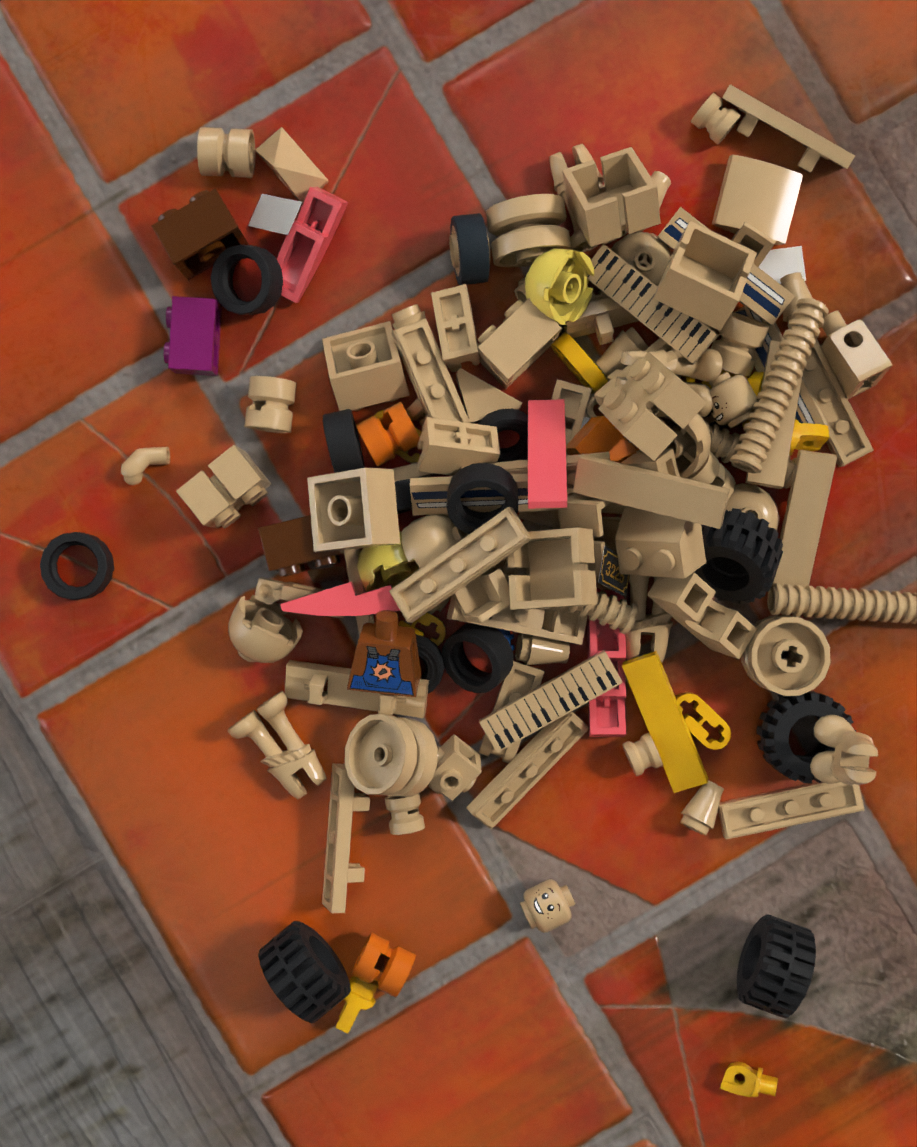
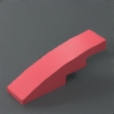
(547, 454)
(343, 602)
(607, 711)

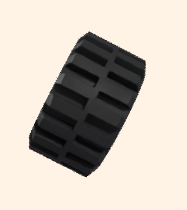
(740, 557)
(777, 726)
(776, 966)
(304, 972)

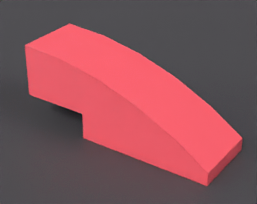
(309, 240)

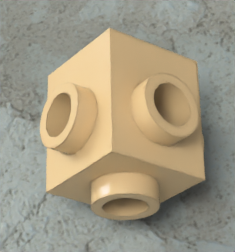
(456, 768)

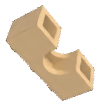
(692, 606)

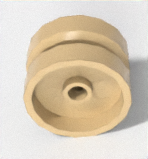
(527, 228)
(806, 658)
(390, 756)

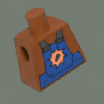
(386, 658)

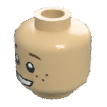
(732, 399)
(547, 905)

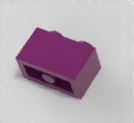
(193, 336)

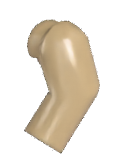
(140, 460)

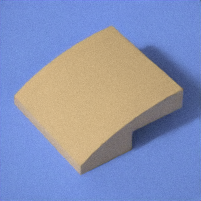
(757, 195)

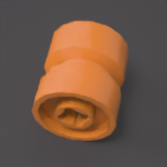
(388, 434)
(394, 971)

